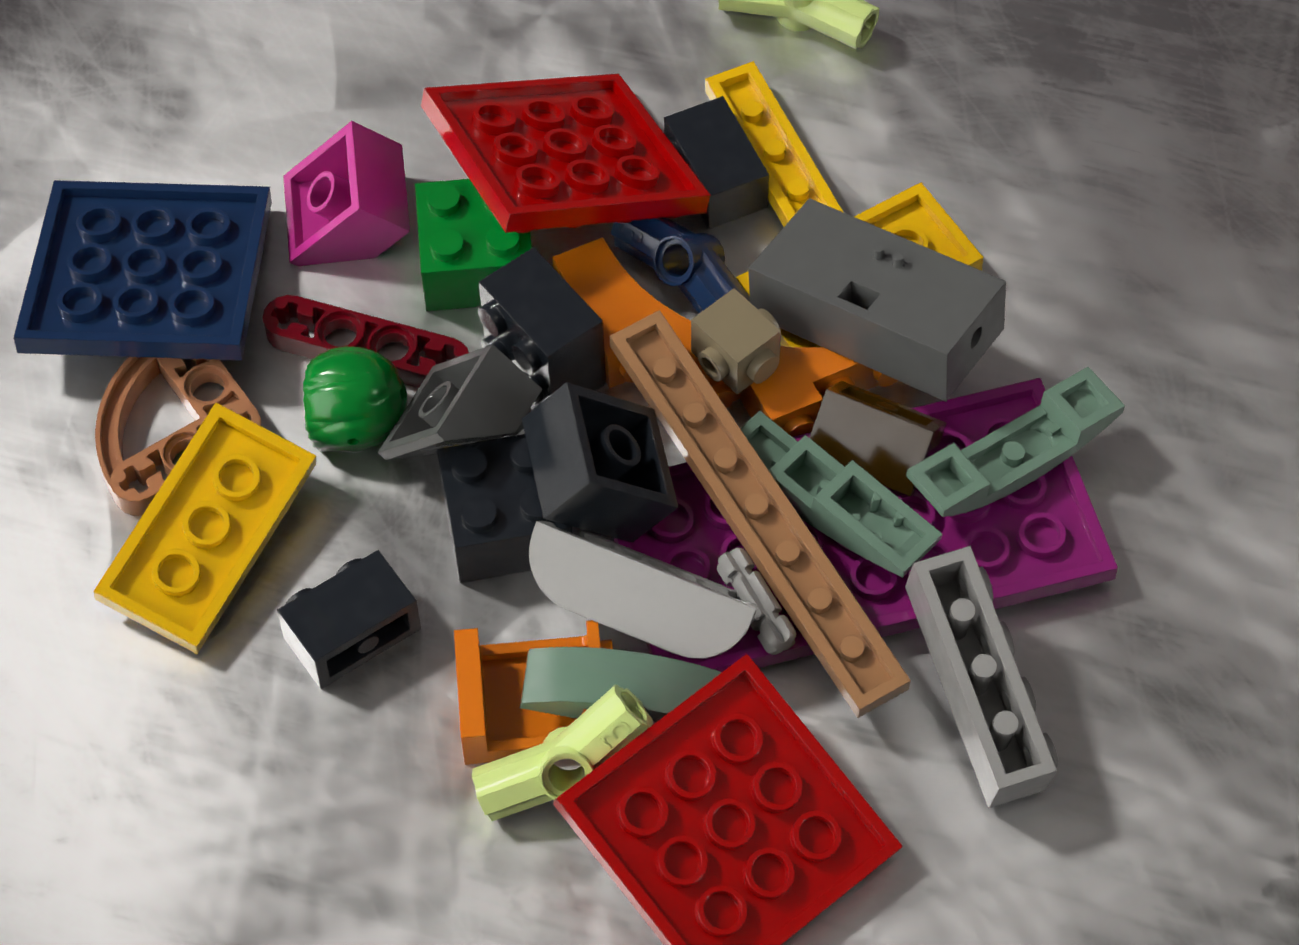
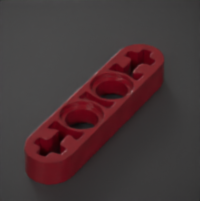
(369, 330)

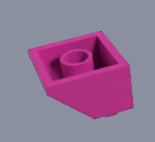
(346, 199)

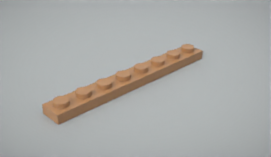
(760, 515)

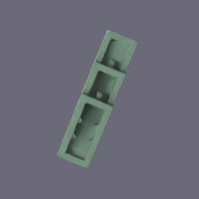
(842, 500)

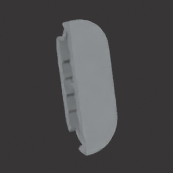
(637, 593)

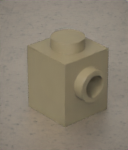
(736, 342)

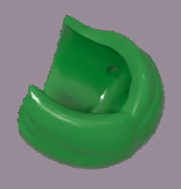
(351, 399)

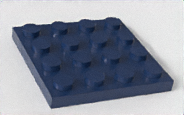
(145, 270)

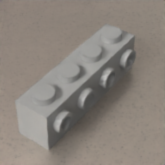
(981, 677)

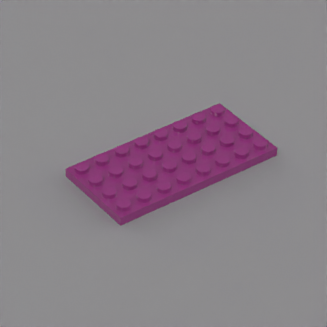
(1027, 542)

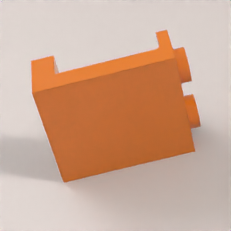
(491, 694)

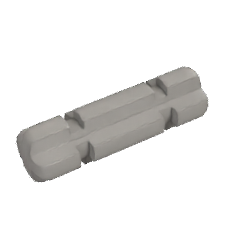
(775, 629)

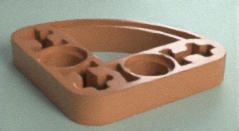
(118, 402)

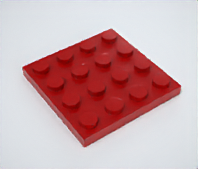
(563, 152)
(728, 818)

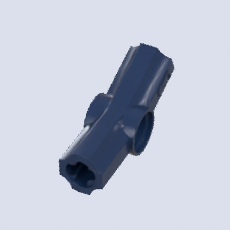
(666, 249)

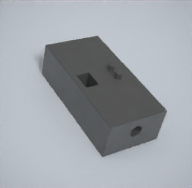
(878, 298)

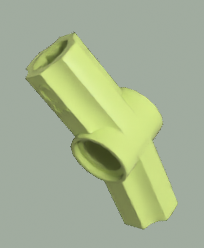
(840, 19)
(531, 775)

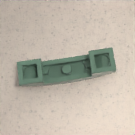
(1020, 450)
(574, 678)

